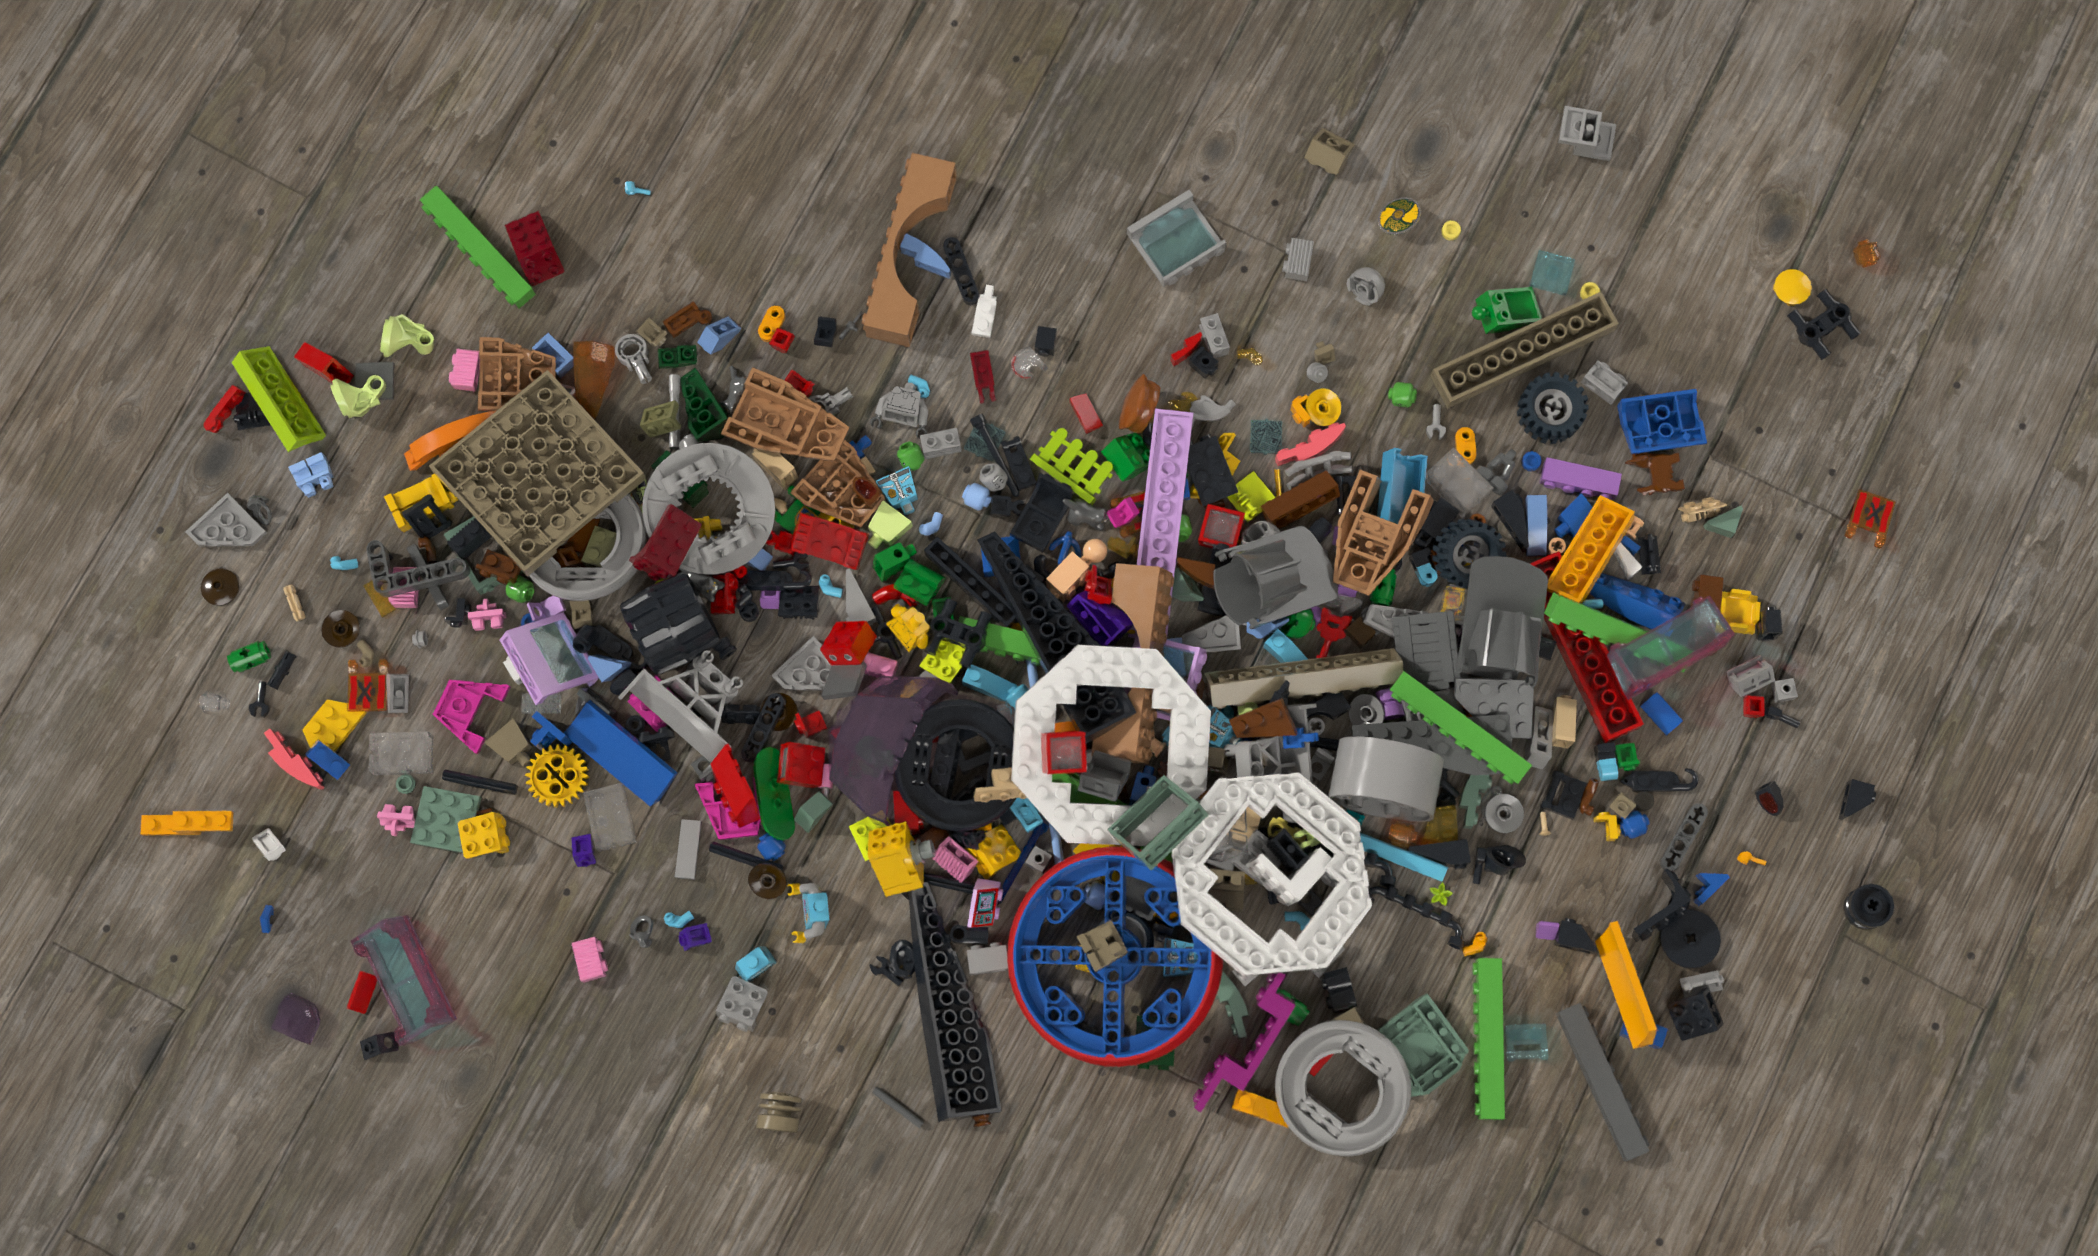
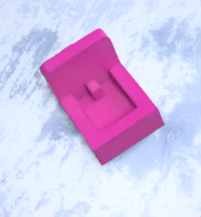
(1123, 513)

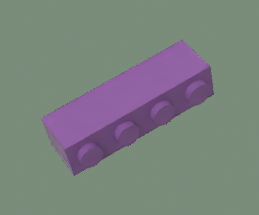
(1580, 479)

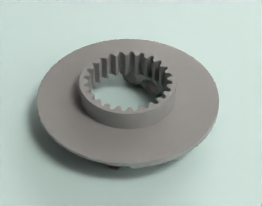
(742, 474)

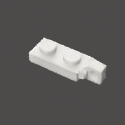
(985, 313)

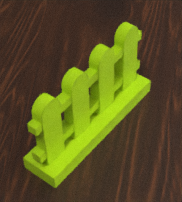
(1066, 459)

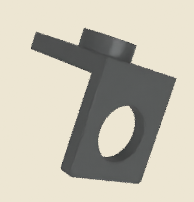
(706, 776)

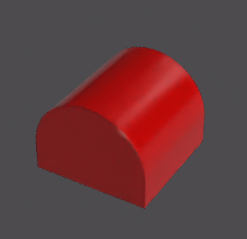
(781, 340)
(1753, 706)

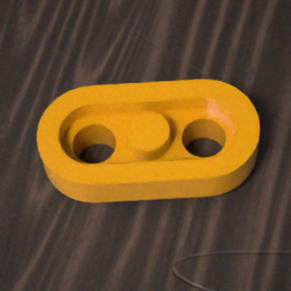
(771, 323)
(1466, 445)

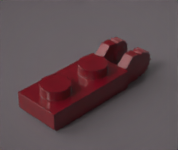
(983, 374)

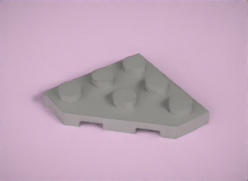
(226, 526)
(804, 669)

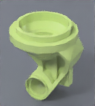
(402, 331)
(357, 401)

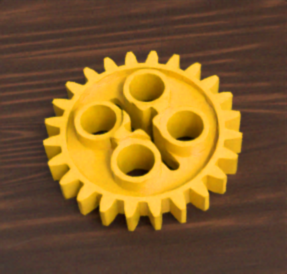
(569, 764)

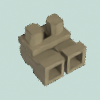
(1233, 889)
(1104, 944)

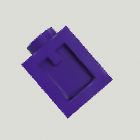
(583, 850)
(694, 936)

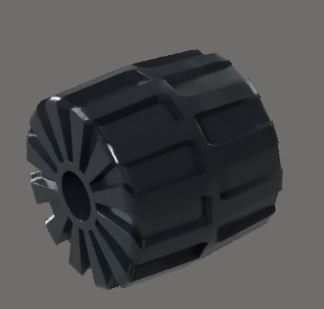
(670, 623)

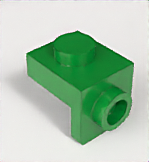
(1626, 756)

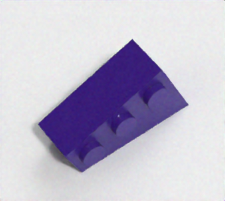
(1102, 621)

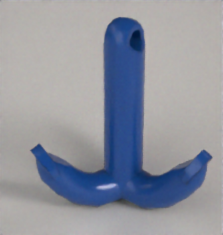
(1067, 540)

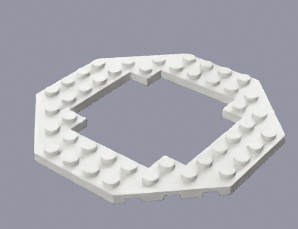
(1116, 668)
(1228, 934)

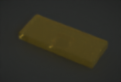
(382, 603)

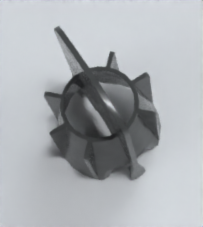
(1274, 578)
(1503, 619)

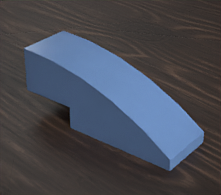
(924, 256)
(1536, 524)

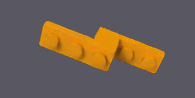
(187, 823)

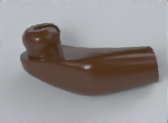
(1588, 795)

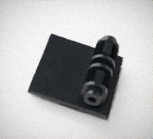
(249, 414)
(799, 603)

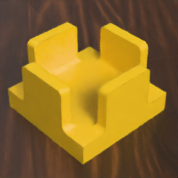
(1740, 610)

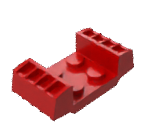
(829, 540)

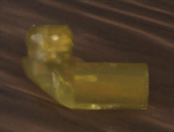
(1251, 354)

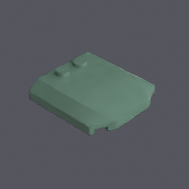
(1426, 1043)

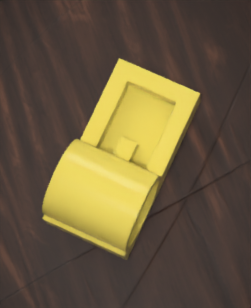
(1281, 823)

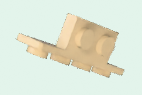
(1003, 787)

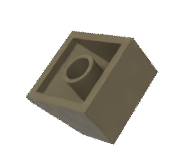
(1329, 151)

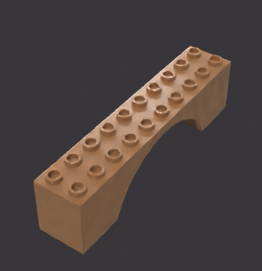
(924, 192)
(1145, 598)

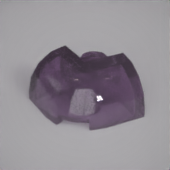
(297, 1018)

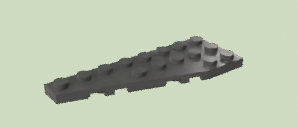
(1428, 737)

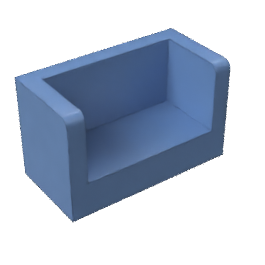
(550, 346)

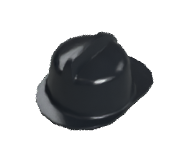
(1503, 859)

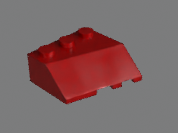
(733, 788)

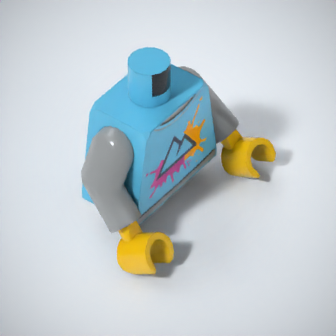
(815, 910)

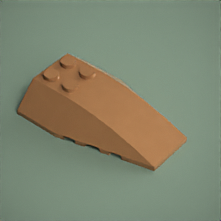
(783, 420)

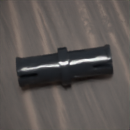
(281, 670)

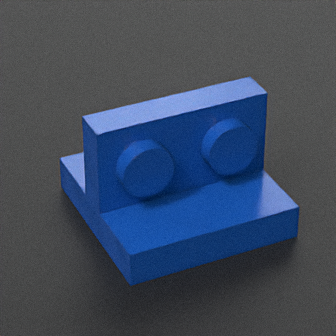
(547, 734)

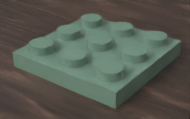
(439, 818)

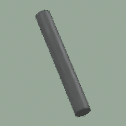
(898, 1107)

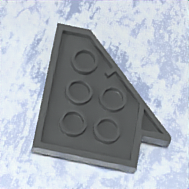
(1498, 697)

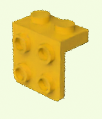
(483, 835)
(995, 852)

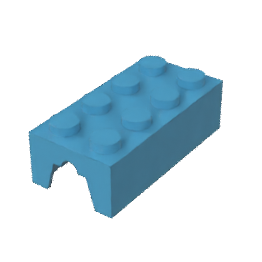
(1398, 478)

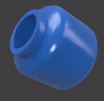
(1634, 824)
(770, 847)

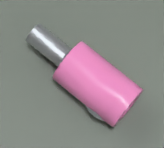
(826, 783)

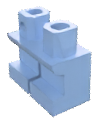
(312, 473)

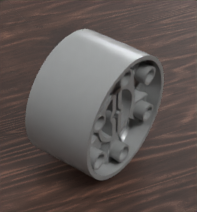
(1386, 779)

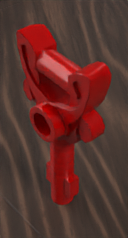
(1331, 634)

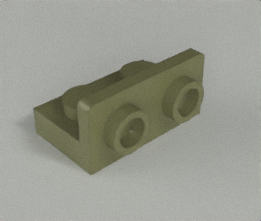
(660, 419)

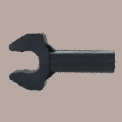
(792, 562)
(260, 701)
(1776, 714)
(1479, 858)
(885, 971)

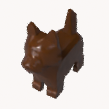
(1660, 472)

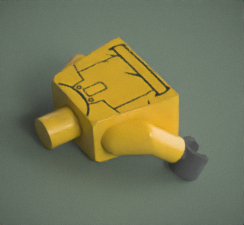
(909, 626)

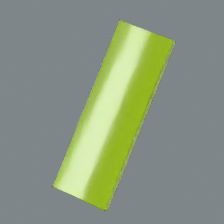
(278, 397)

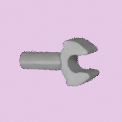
(1436, 423)

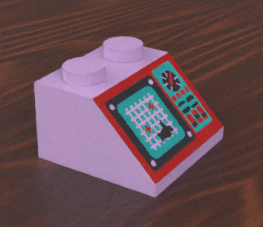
(984, 903)

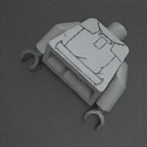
(902, 407)

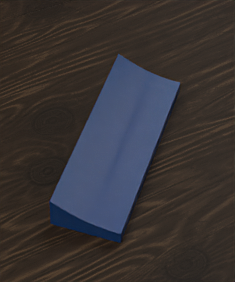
(621, 753)

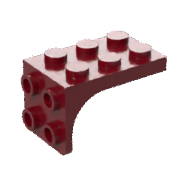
(534, 248)
(667, 544)

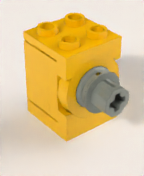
(898, 858)

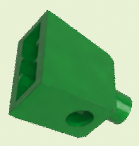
(892, 560)

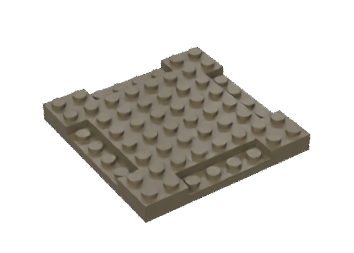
(537, 472)

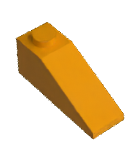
(1258, 1107)

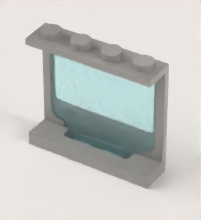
(1175, 239)

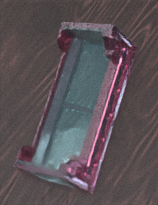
(1670, 647)
(405, 978)

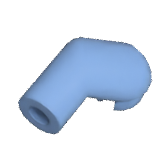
(933, 526)

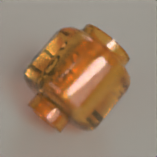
(1866, 253)
(1402, 834)

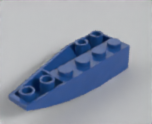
(1636, 602)

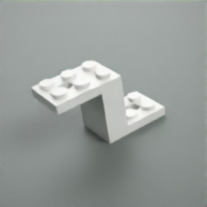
(1298, 883)

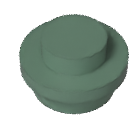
(405, 784)

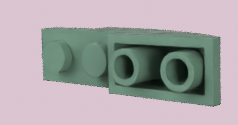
(1471, 798)
(1236, 1007)

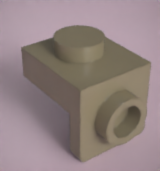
(652, 333)
(581, 613)
(1622, 805)

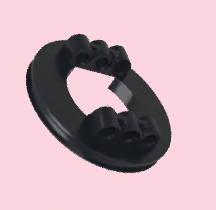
(913, 768)

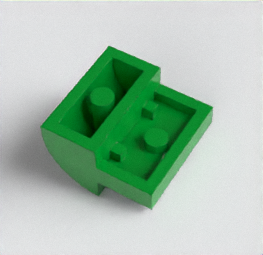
(919, 582)

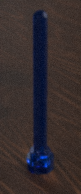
(1039, 830)

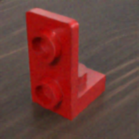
(810, 724)

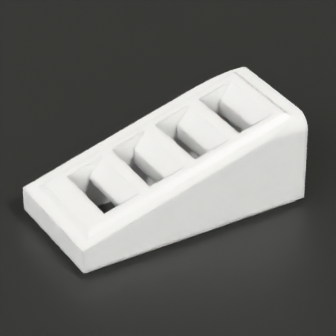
(1627, 562)

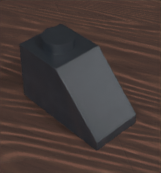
(1856, 797)
(1574, 937)

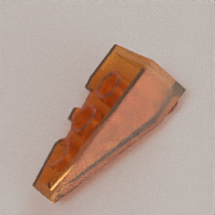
(592, 371)

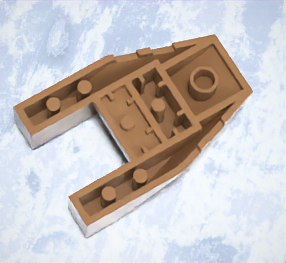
(1371, 545)

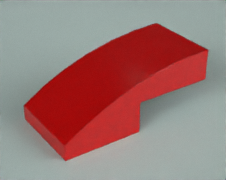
(1190, 346)

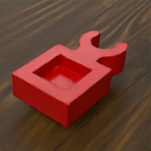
(781, 542)

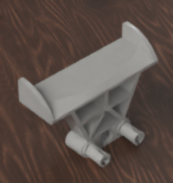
(679, 716)
(1270, 752)

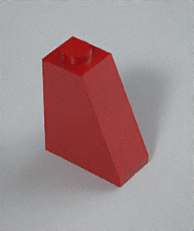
(322, 364)

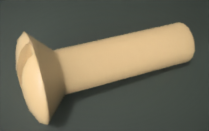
(1544, 832)

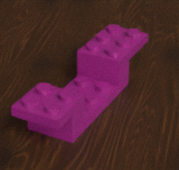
(1234, 1070)

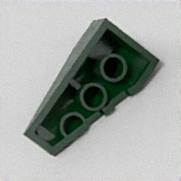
(703, 409)

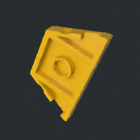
(332, 724)

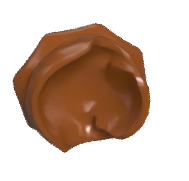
(1139, 405)

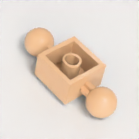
(1072, 570)

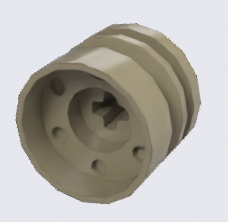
(779, 1112)

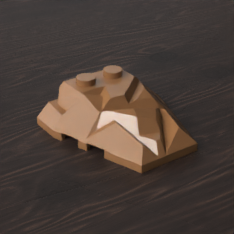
(507, 371)
(830, 488)

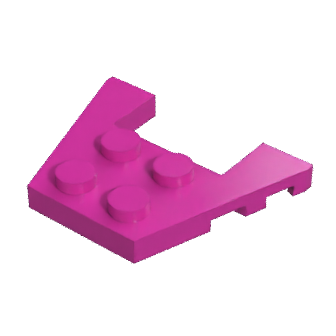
(460, 704)
(719, 815)

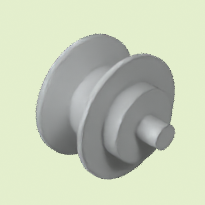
(1317, 372)

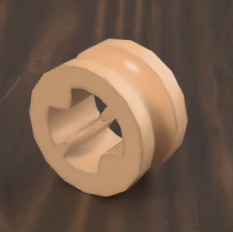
(1553, 541)

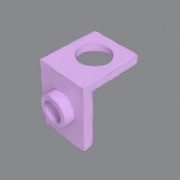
(547, 608)

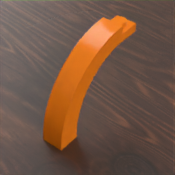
(442, 439)

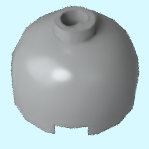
(1366, 285)

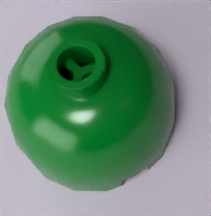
(1299, 624)

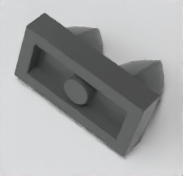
(586, 695)

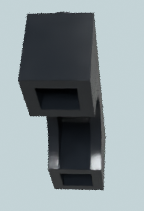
(1331, 705)

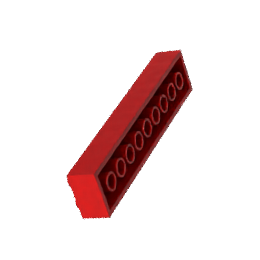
(1592, 672)

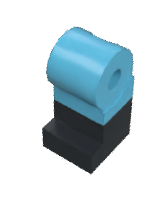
(1422, 567)
(1606, 761)

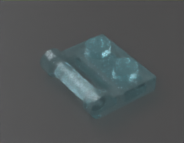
(1526, 1035)

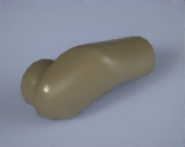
(368, 654)

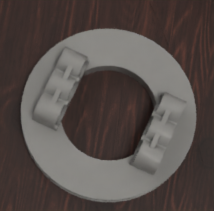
(616, 569)
(1316, 1122)

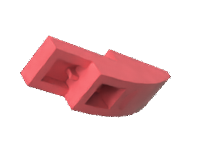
(1317, 444)
(295, 766)

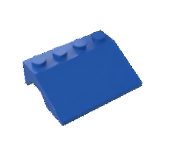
(1661, 421)

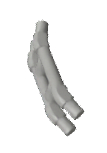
(1325, 459)

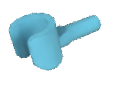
(630, 189)

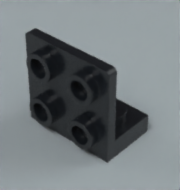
(1695, 1015)

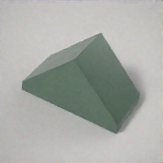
(1726, 523)
(1185, 588)
(813, 811)

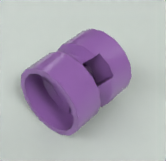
(1392, 708)

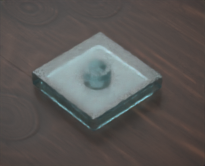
(1552, 272)

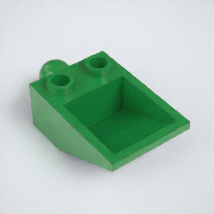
(1506, 309)

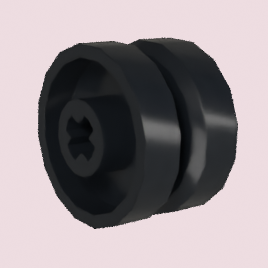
(1880, 905)

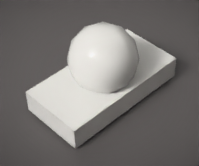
(268, 845)

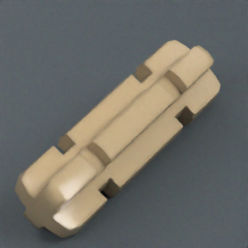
(294, 603)

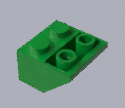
(1127, 455)

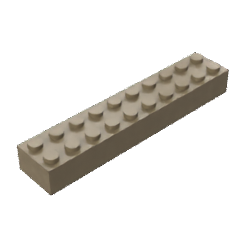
(1524, 350)
(1305, 677)

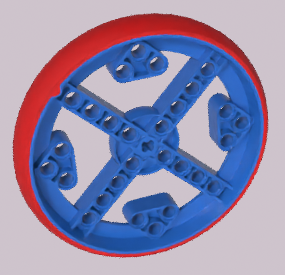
(1038, 1005)

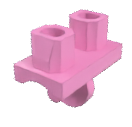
(478, 617)
(396, 821)

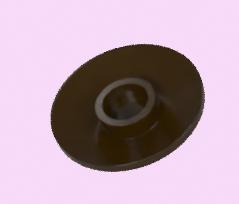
(225, 593)
(332, 625)
(788, 717)
(764, 887)

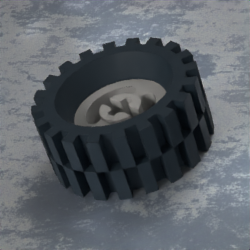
(1561, 395)
(1451, 553)

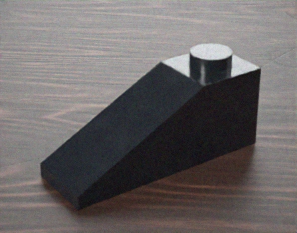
(1511, 514)
(1449, 853)

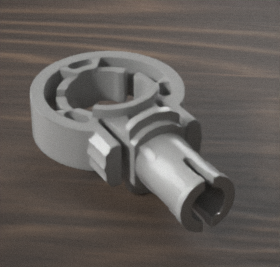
(635, 359)
(836, 400)

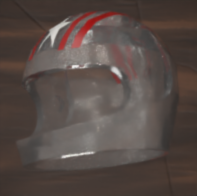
(1024, 360)

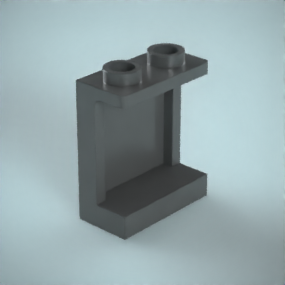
(1105, 776)

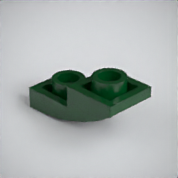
(677, 357)

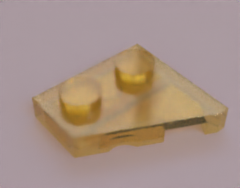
(1442, 827)

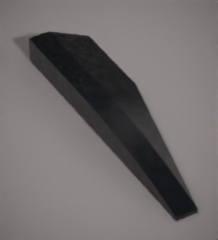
(1053, 636)
(952, 1025)

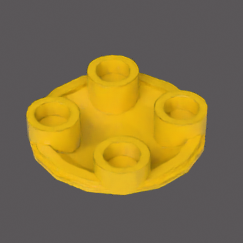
(1792, 287)

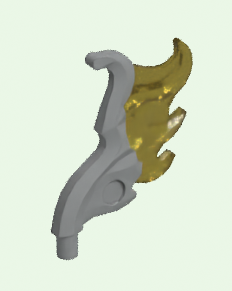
(1203, 409)

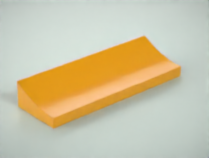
(1590, 550)
(1626, 986)

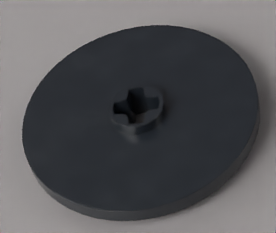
(1691, 954)

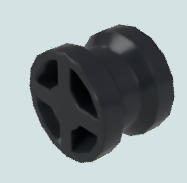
(748, 609)
(725, 648)

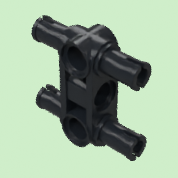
(1824, 324)
(958, 633)

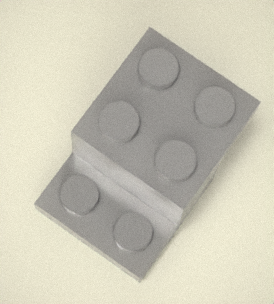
(1587, 133)

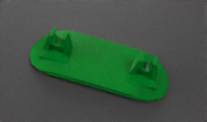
(773, 797)

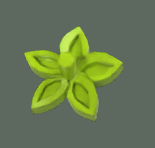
(1440, 894)

